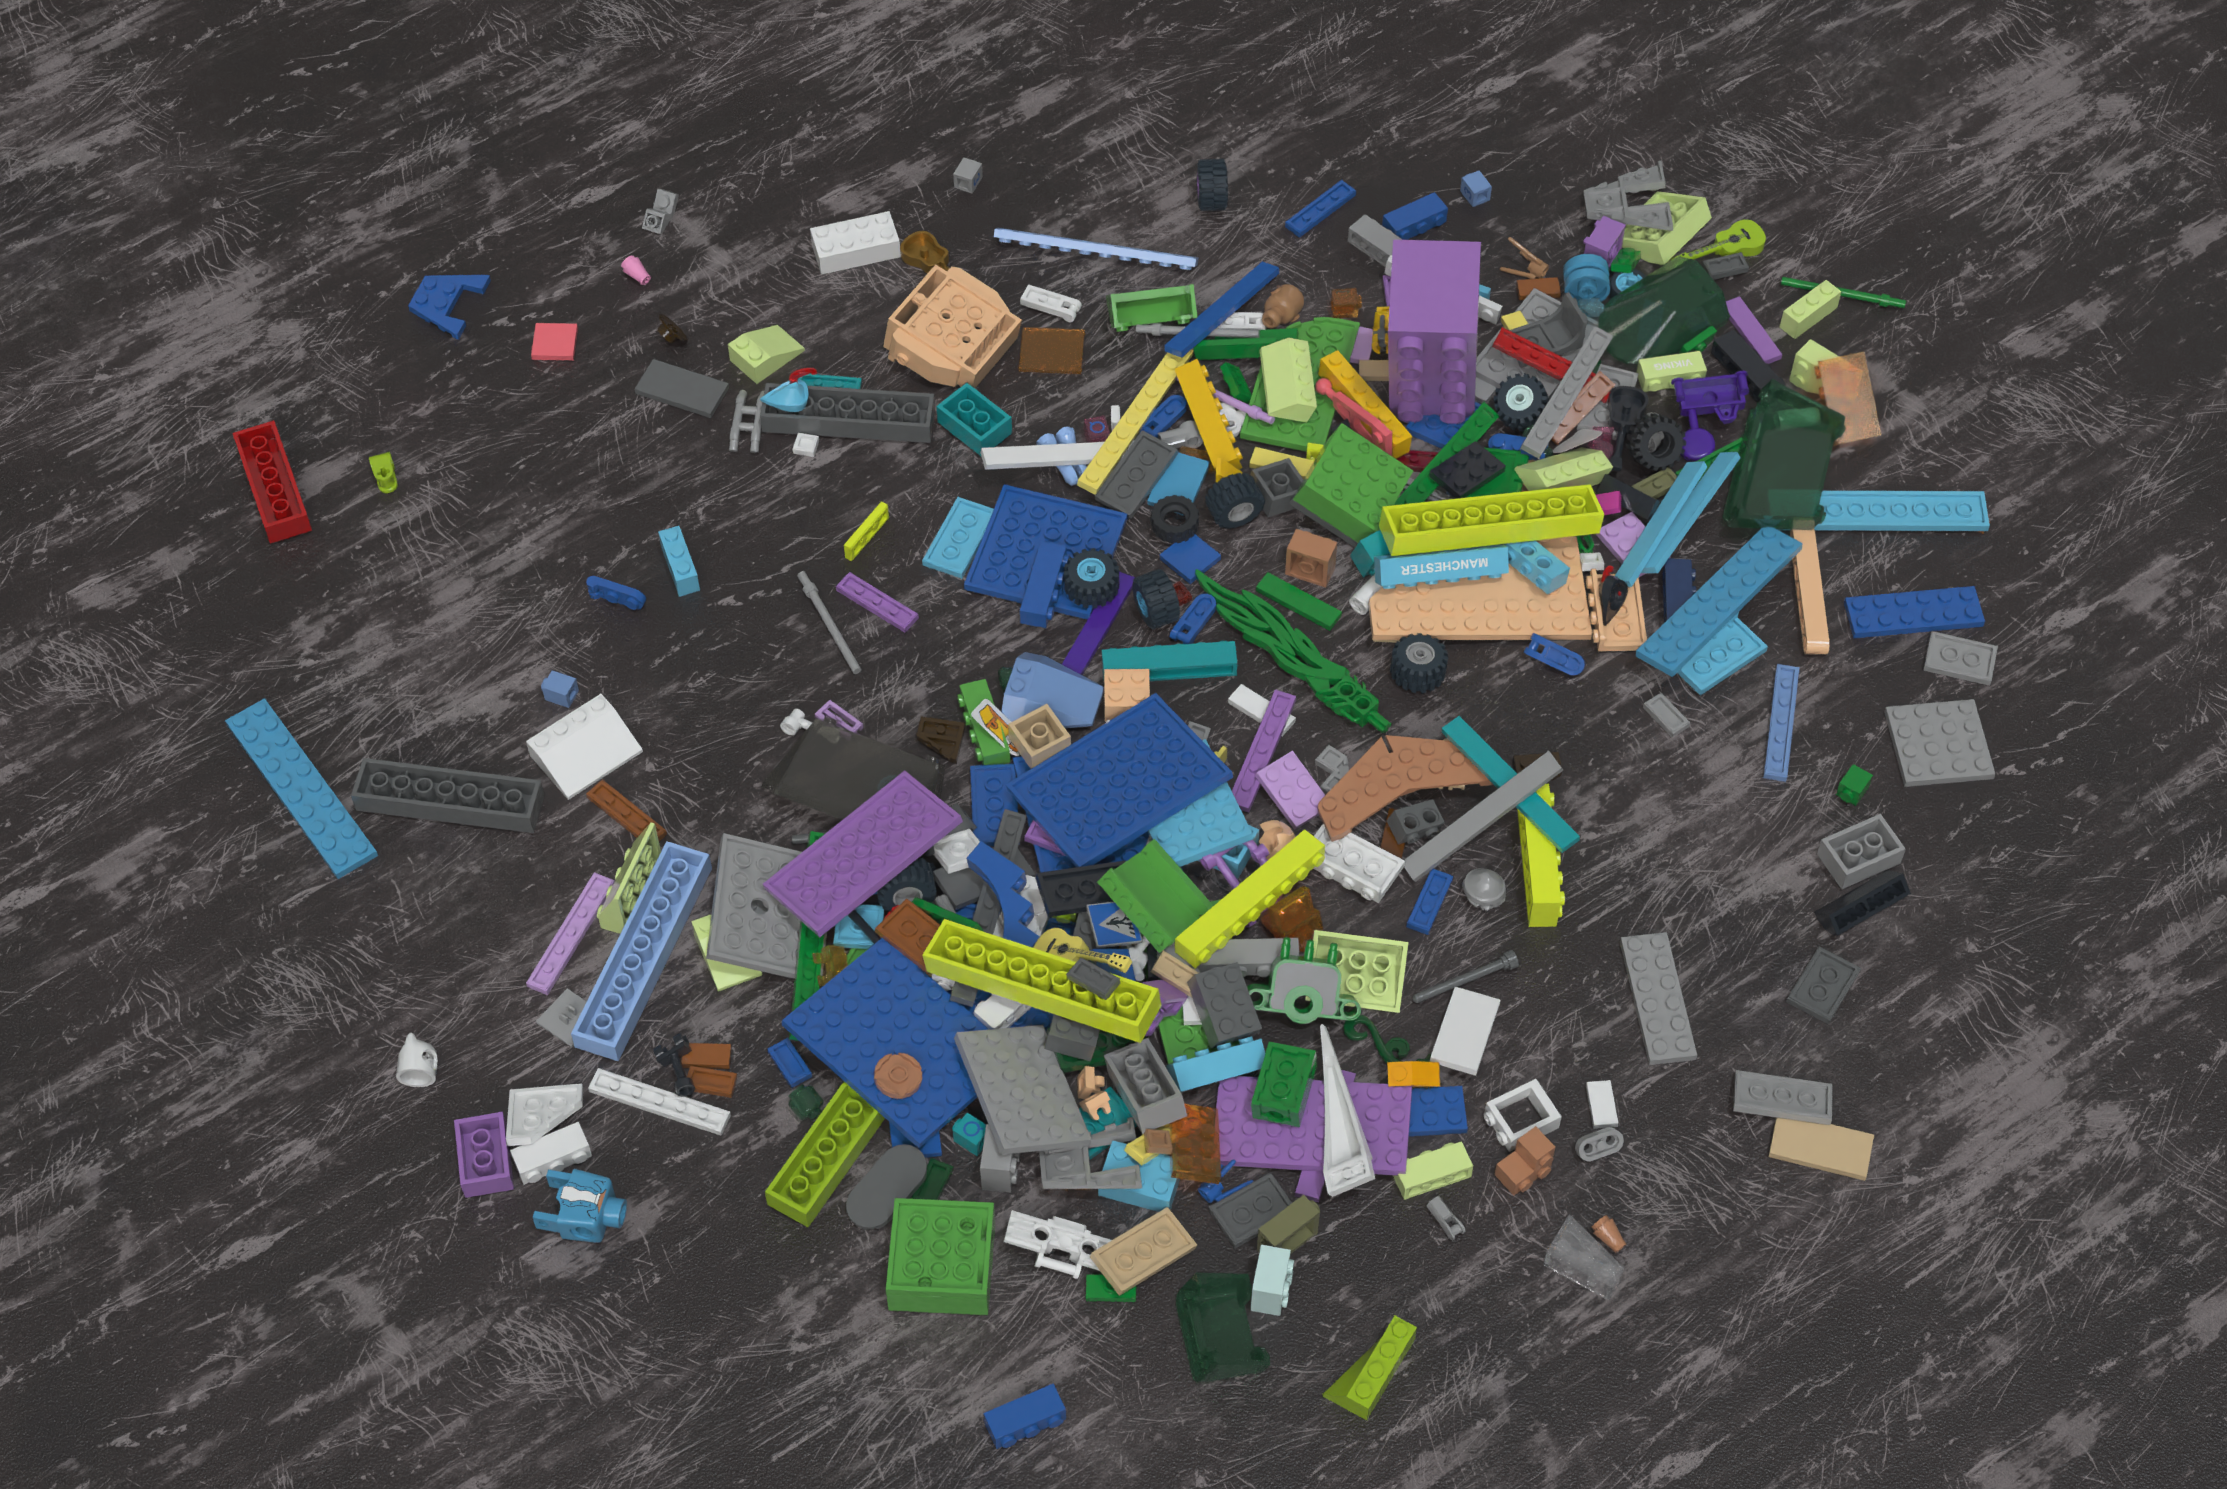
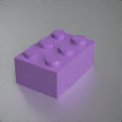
(483, 1154)

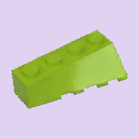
(1369, 1376)

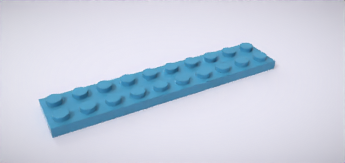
(1718, 600)
(301, 788)

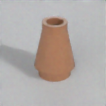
(1608, 1232)

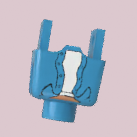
(585, 1208)

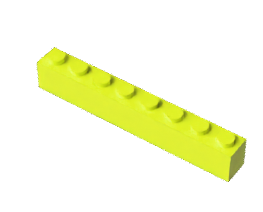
(1250, 899)

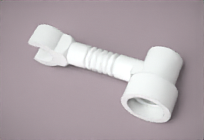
(794, 722)

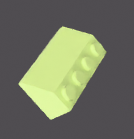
(1288, 379)
(1566, 469)

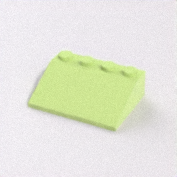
(1659, 245)
(629, 881)
(1368, 967)

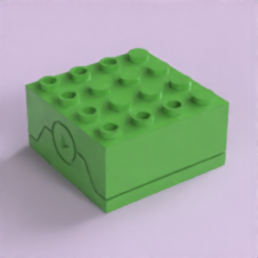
(941, 1256)

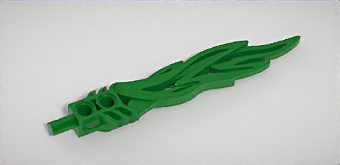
(1287, 642)

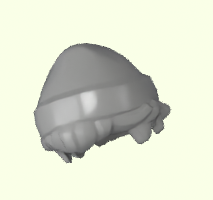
(1484, 888)

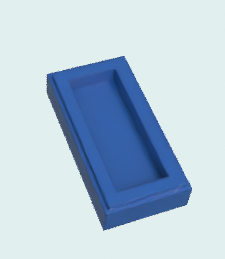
(789, 1062)

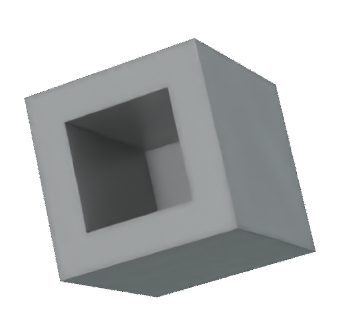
(968, 175)

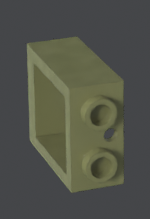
(1291, 1226)

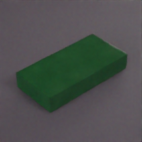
(935, 1182)

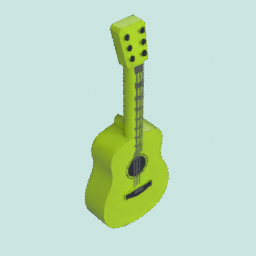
(1742, 237)

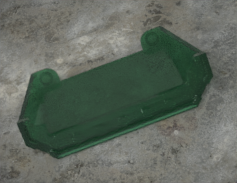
(1782, 462)

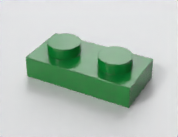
(1625, 260)
(1238, 387)

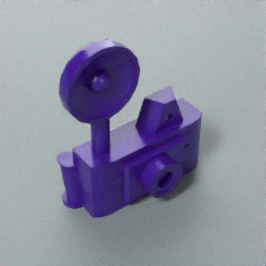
(1708, 396)

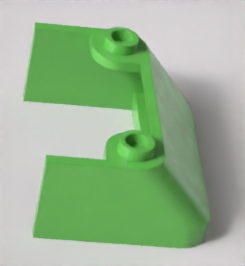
(1152, 306)

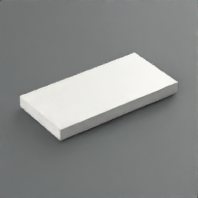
(1465, 1031)

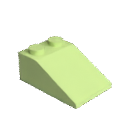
(763, 351)
(1803, 367)
(723, 974)

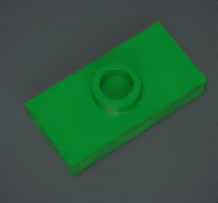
(1699, 342)
(1101, 1290)

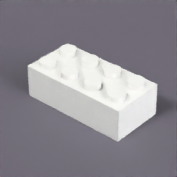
(855, 242)

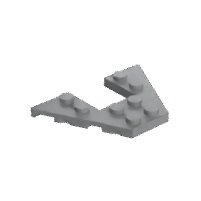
(1612, 202)

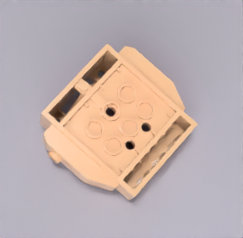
(935, 345)

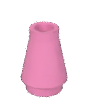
(634, 268)

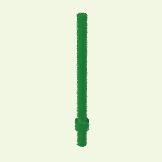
(1883, 299)

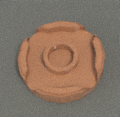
(898, 1075)

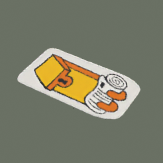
(990, 718)

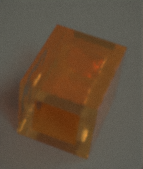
(1345, 303)

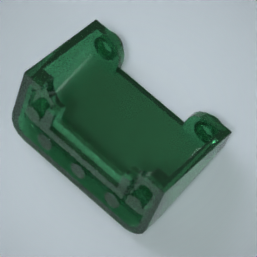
(1218, 1327)

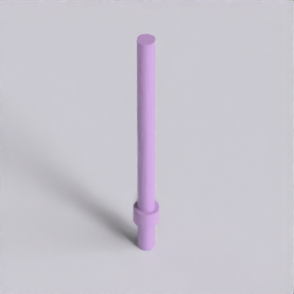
(1253, 411)

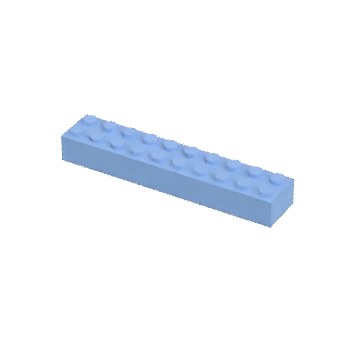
(641, 951)

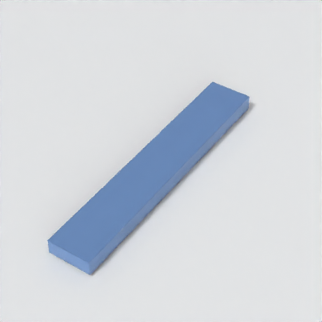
(1781, 722)

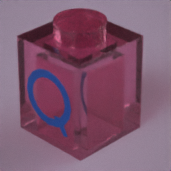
(1096, 429)

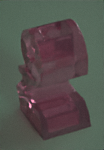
(1603, 442)

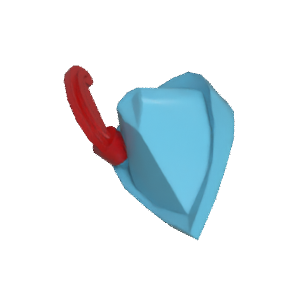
(791, 395)

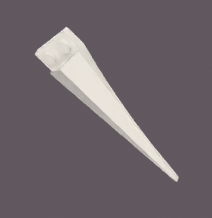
(1345, 1147)

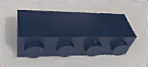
(1677, 584)

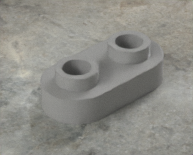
(1597, 1144)

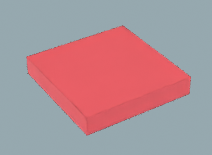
(554, 341)

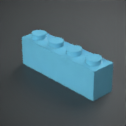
(1217, 1065)

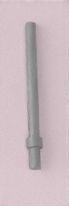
(1157, 330)
(812, 592)

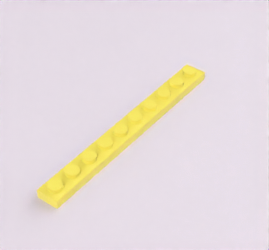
(1131, 423)

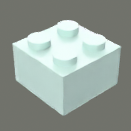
(1272, 1280)

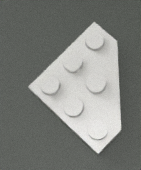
(539, 1110)

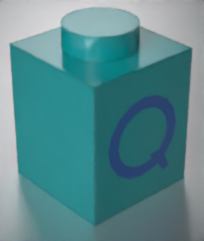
(969, 1133)

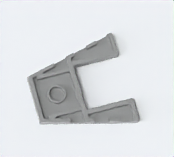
(1072, 1170)

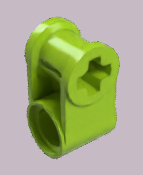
(383, 470)

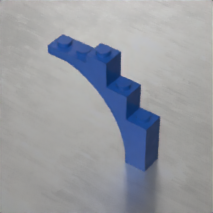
(1005, 881)

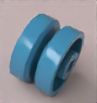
(1587, 277)

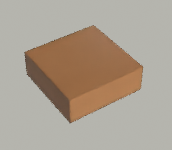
(1158, 1141)

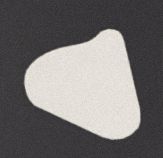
(1580, 437)

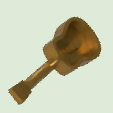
(924, 252)

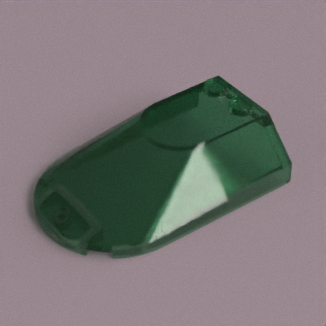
(1663, 311)

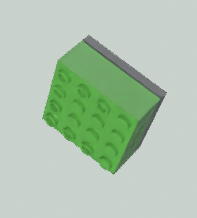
(1350, 485)

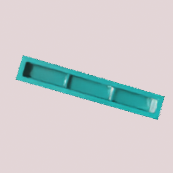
(1176, 660)

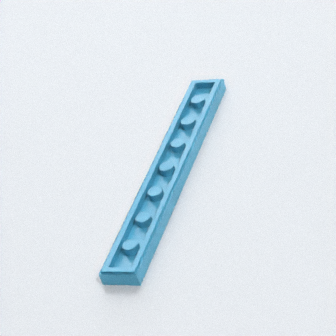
(1692, 509)
(1660, 522)

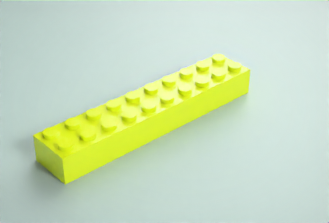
(1491, 520)
(1038, 980)

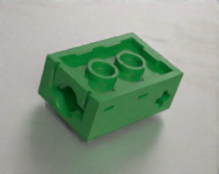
(1284, 1084)

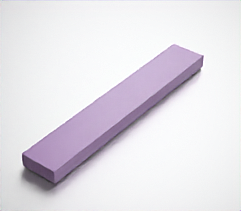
(569, 934)

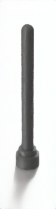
(1506, 961)

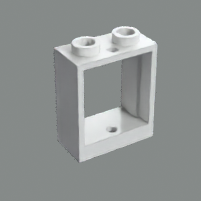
(1540, 1101)

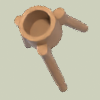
(1536, 267)

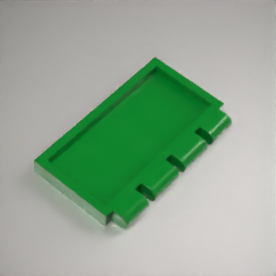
(1507, 481)

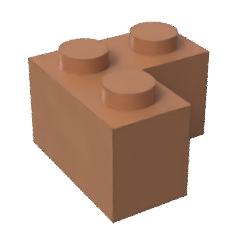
(1527, 1163)

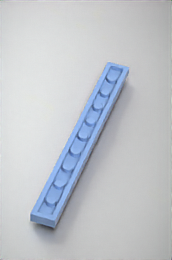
(1104, 250)

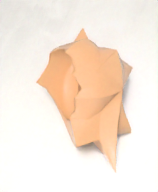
(1275, 836)

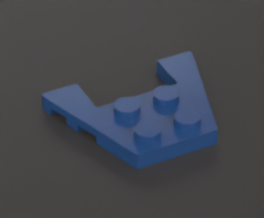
(438, 296)

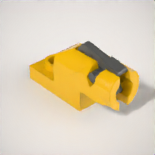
(1380, 329)

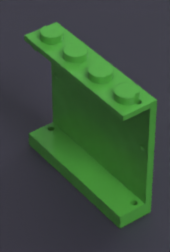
(1155, 895)

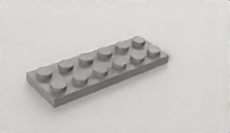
(1658, 998)

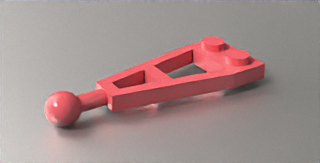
(1350, 410)

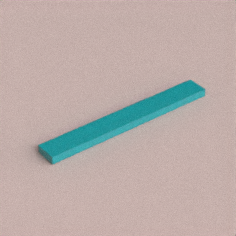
(1499, 773)

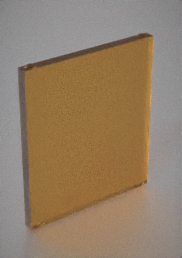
(1051, 350)

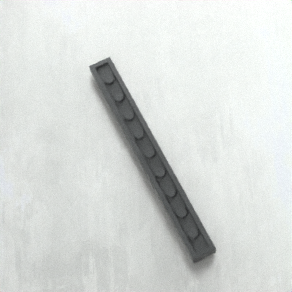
(988, 904)

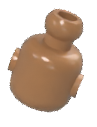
(1282, 306)

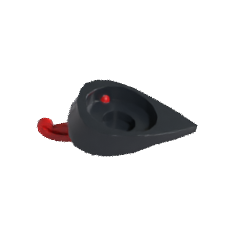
(1612, 594)

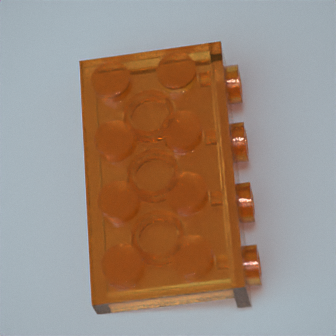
(1850, 393)

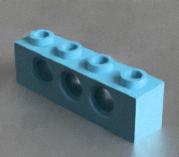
(1538, 565)

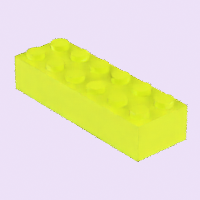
(1541, 871)

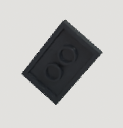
(1467, 470)

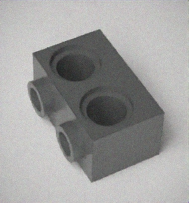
(1413, 817)

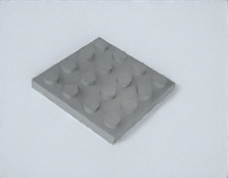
(1939, 743)

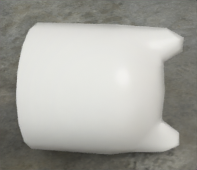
(416, 1063)

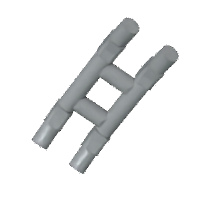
(738, 426)

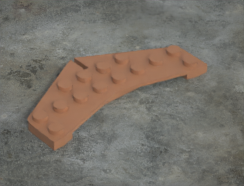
(1385, 776)

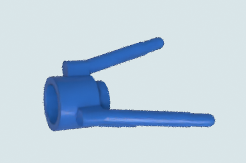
(1213, 1191)

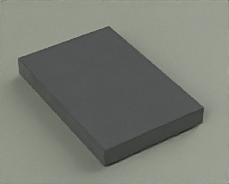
(1823, 985)
(1249, 1209)

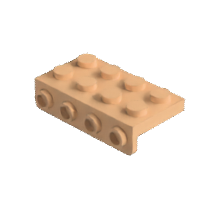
(1626, 628)

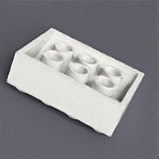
(583, 746)

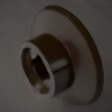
(670, 330)

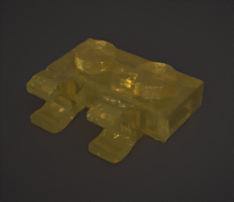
(834, 960)

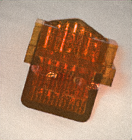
(1293, 917)

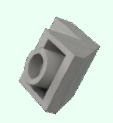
(663, 210)

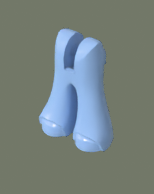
(1064, 436)

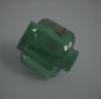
(805, 1102)

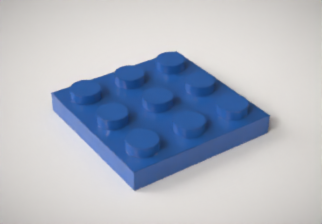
(1434, 430)

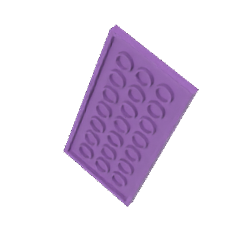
(862, 853)
(1266, 1144)

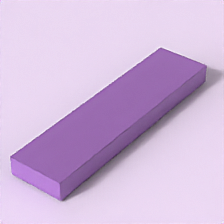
(1752, 331)
(877, 602)

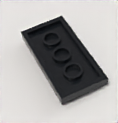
(1073, 888)

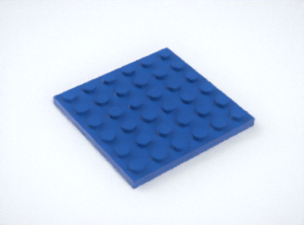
(1015, 533)

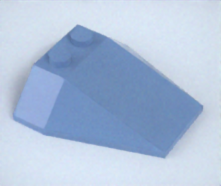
(1043, 681)

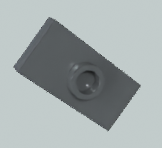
(1726, 266)
(1093, 978)

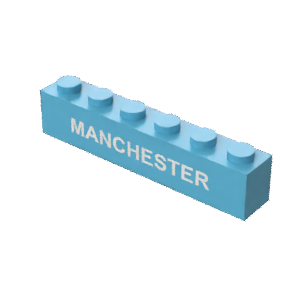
(1441, 565)

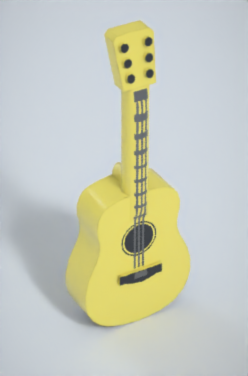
(1073, 948)

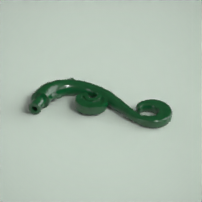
(1384, 1051)

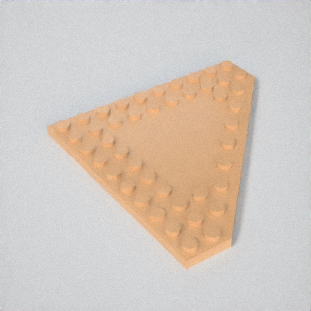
(1488, 607)

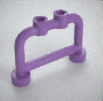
(1258, 853)

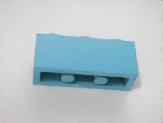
(679, 561)

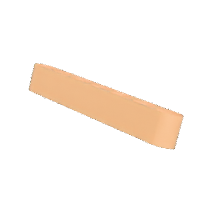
(1810, 594)

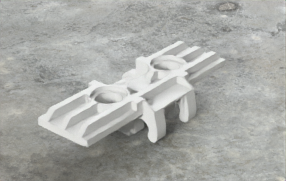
(1060, 1235)

